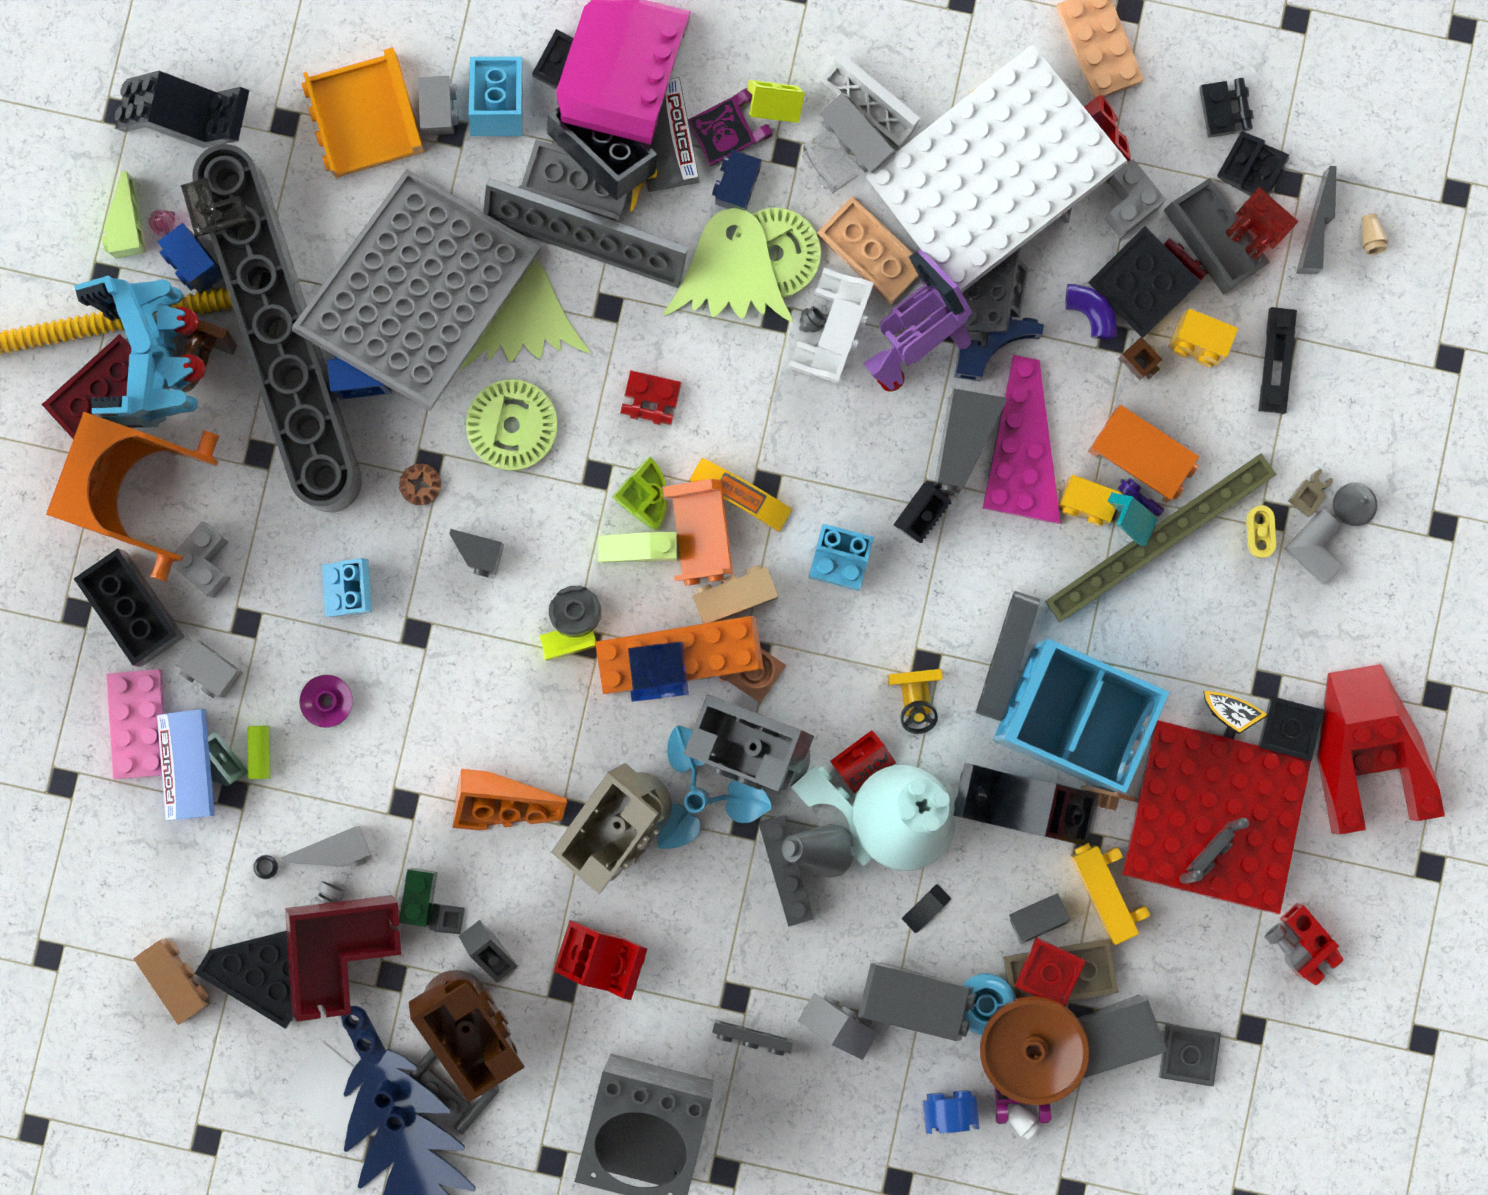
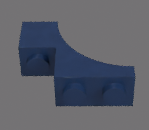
(972, 360)

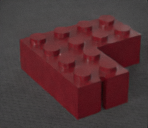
(325, 939)

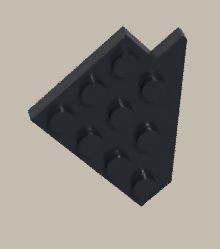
(254, 974)

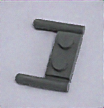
(1218, 845)
(462, 1112)

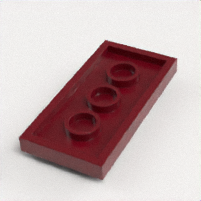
(101, 377)

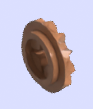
(424, 495)

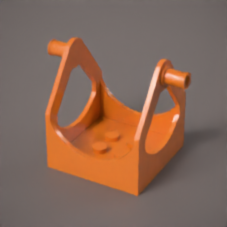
(94, 472)

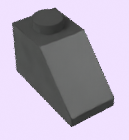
(478, 552)
(487, 951)

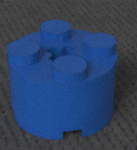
(950, 1113)

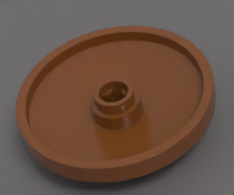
(1034, 1050)

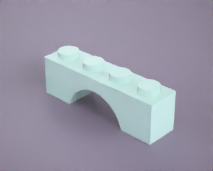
(816, 789)

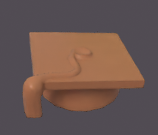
(759, 682)

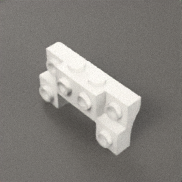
(845, 318)

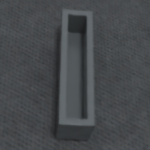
(786, 874)

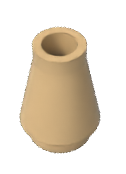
(1373, 236)

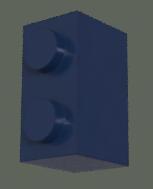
(737, 181)

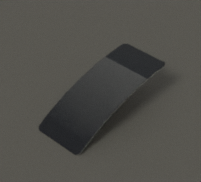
(926, 908)

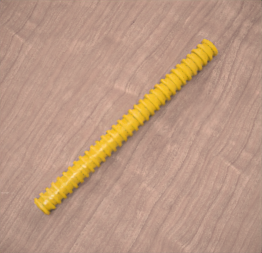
(97, 323)

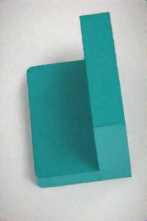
(1134, 517)

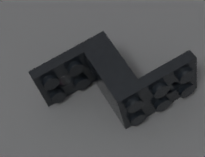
(181, 109)
(1025, 804)

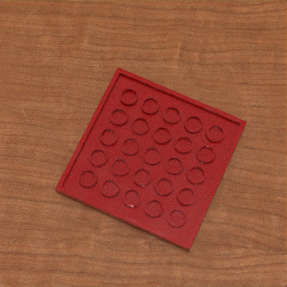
(1189, 794)

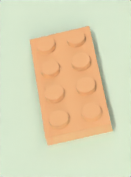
(1100, 45)

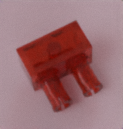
(1263, 218)

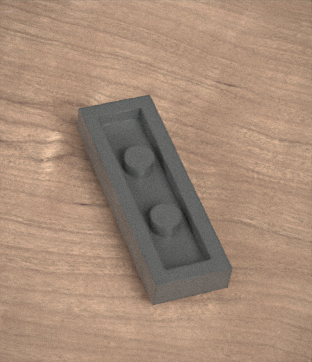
(752, 1038)

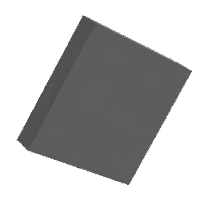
(1190, 1055)

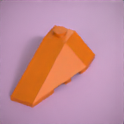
(494, 799)

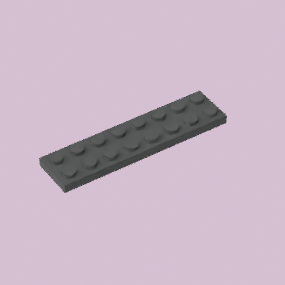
(585, 233)

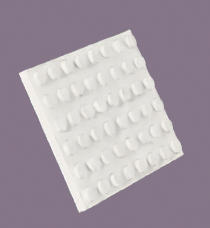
(996, 169)

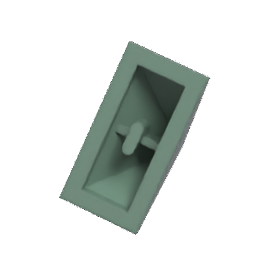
(223, 762)

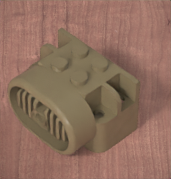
(614, 826)

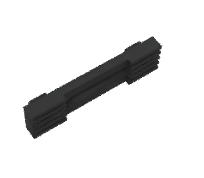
(1274, 397)

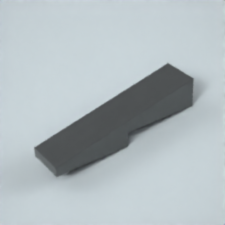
(1323, 213)

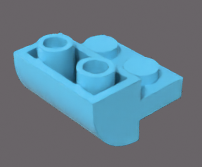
(841, 557)
(347, 588)

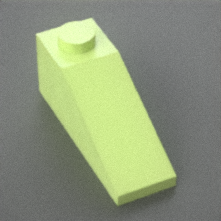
(123, 223)
(638, 547)

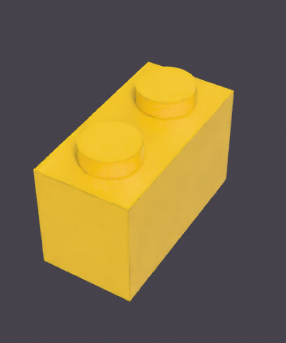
(1087, 500)

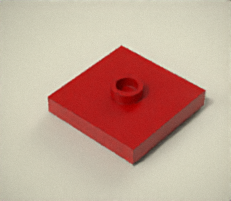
(1050, 972)

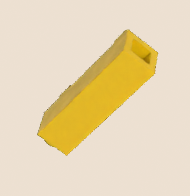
(1104, 893)

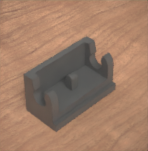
(1039, 918)

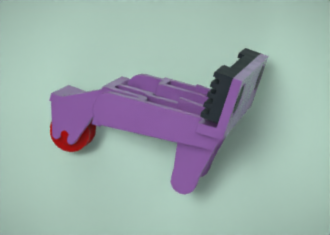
(947, 318)

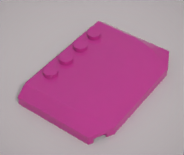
(621, 66)

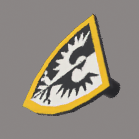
(1233, 712)

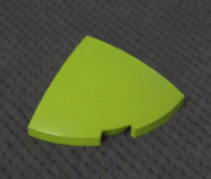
(643, 494)

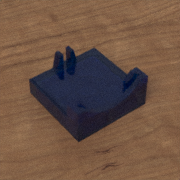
(658, 671)

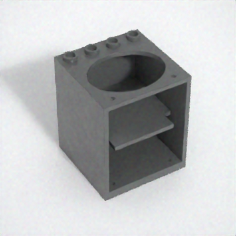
(645, 1127)

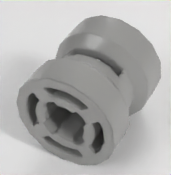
(327, 894)

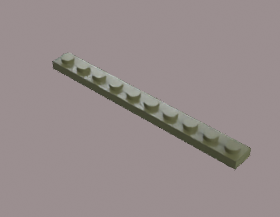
(1163, 537)

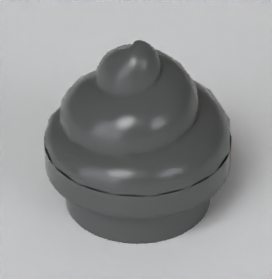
(811, 320)

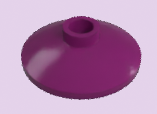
(313, 697)

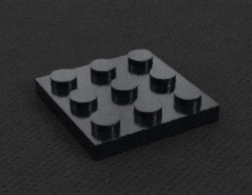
(1144, 281)

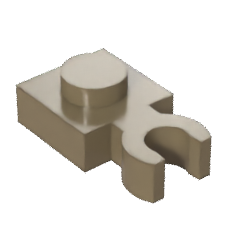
(1309, 494)

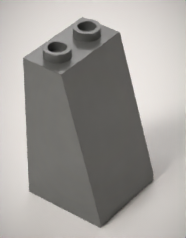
(965, 433)
(917, 1001)
(1121, 1035)

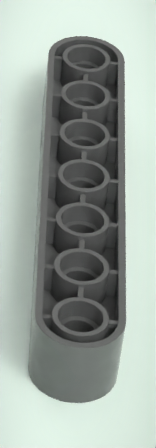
(276, 357)

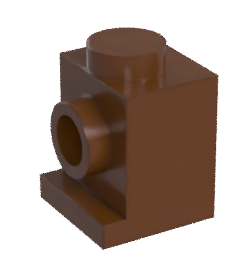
(1142, 350)

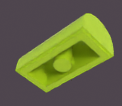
(258, 752)

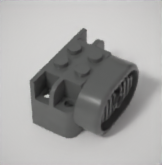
(749, 746)

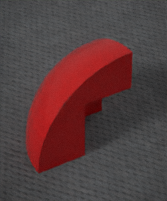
(1106, 119)

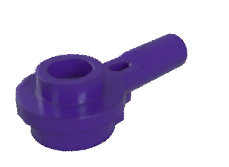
(1132, 489)

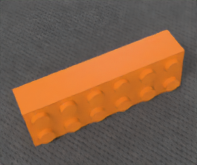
(709, 651)

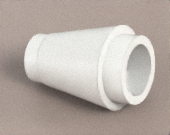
(1023, 1120)

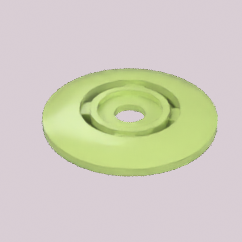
(793, 270)
(487, 419)

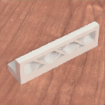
(875, 91)

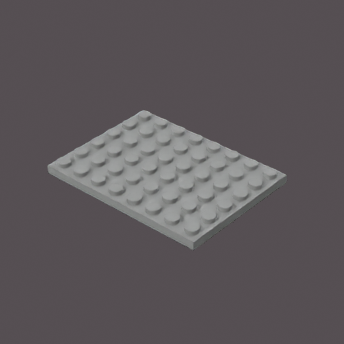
(417, 289)

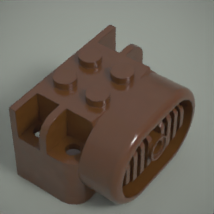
(466, 1032)

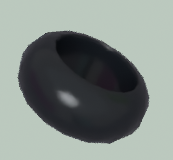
(274, 869)

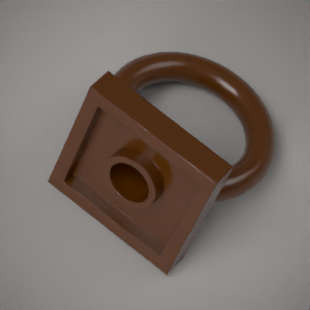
(205, 339)

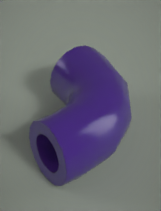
(1095, 308)

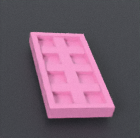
(133, 705)

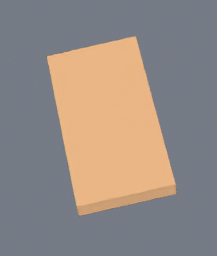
(870, 250)

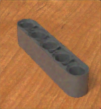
(1008, 656)

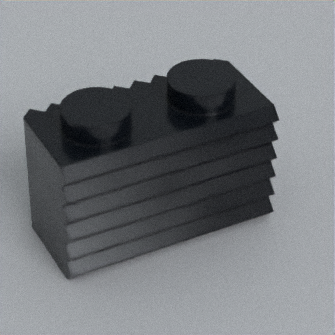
(922, 513)

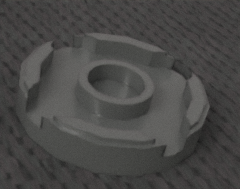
(575, 611)

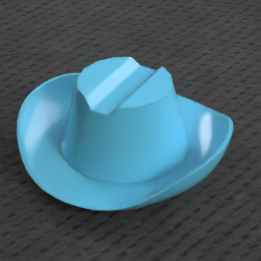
(990, 995)

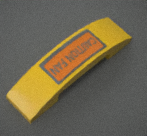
(744, 495)

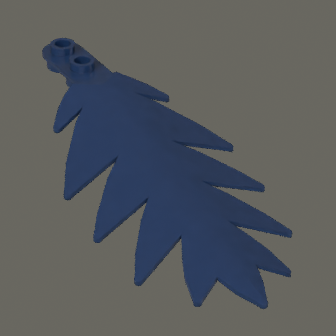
(393, 1102)

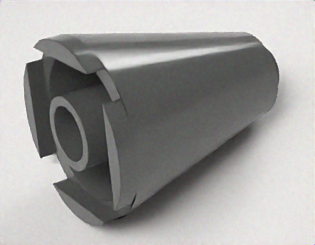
(820, 850)

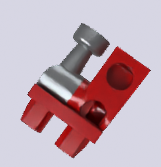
(1311, 949)

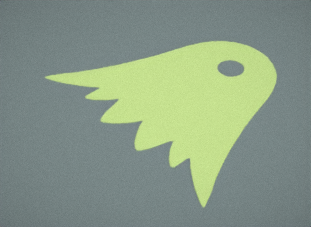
(731, 269)
(528, 319)

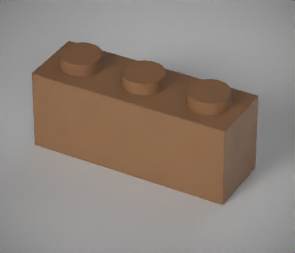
(172, 980)

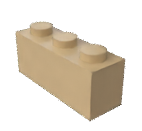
(735, 595)

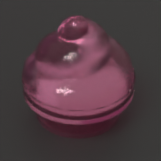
(162, 221)

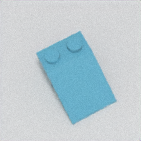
(495, 96)

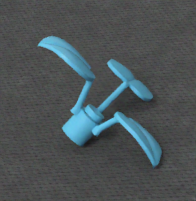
(682, 827)

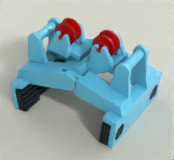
(151, 359)

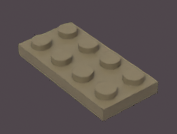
(1095, 979)

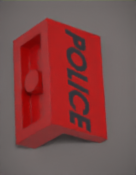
(862, 760)

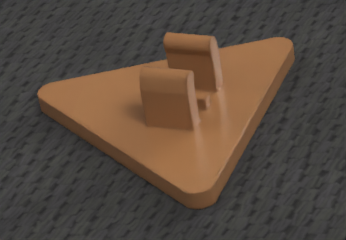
(1108, 799)

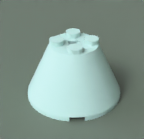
(904, 817)

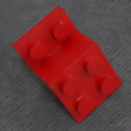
(600, 960)

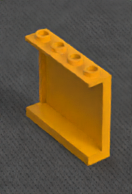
(363, 115)

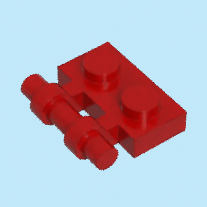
(652, 390)

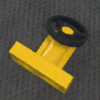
(916, 697)

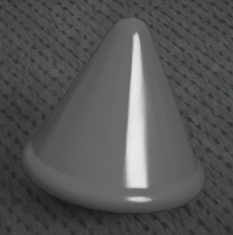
(1355, 504)

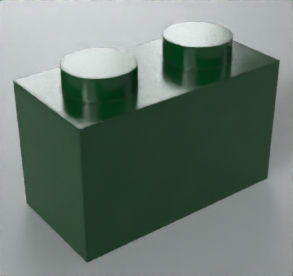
(418, 897)

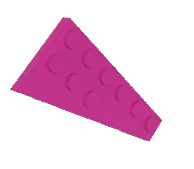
(1022, 463)

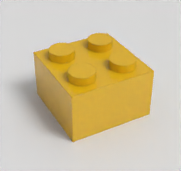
(1202, 338)

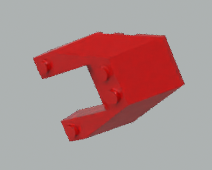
(1370, 733)

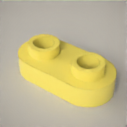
(1261, 532)

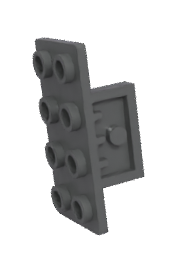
(997, 296)

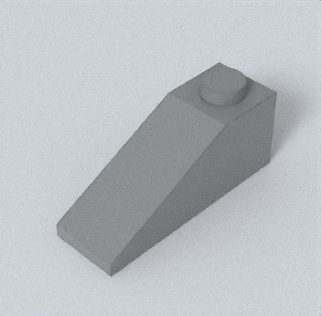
(337, 850)

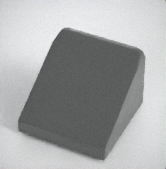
(446, 918)

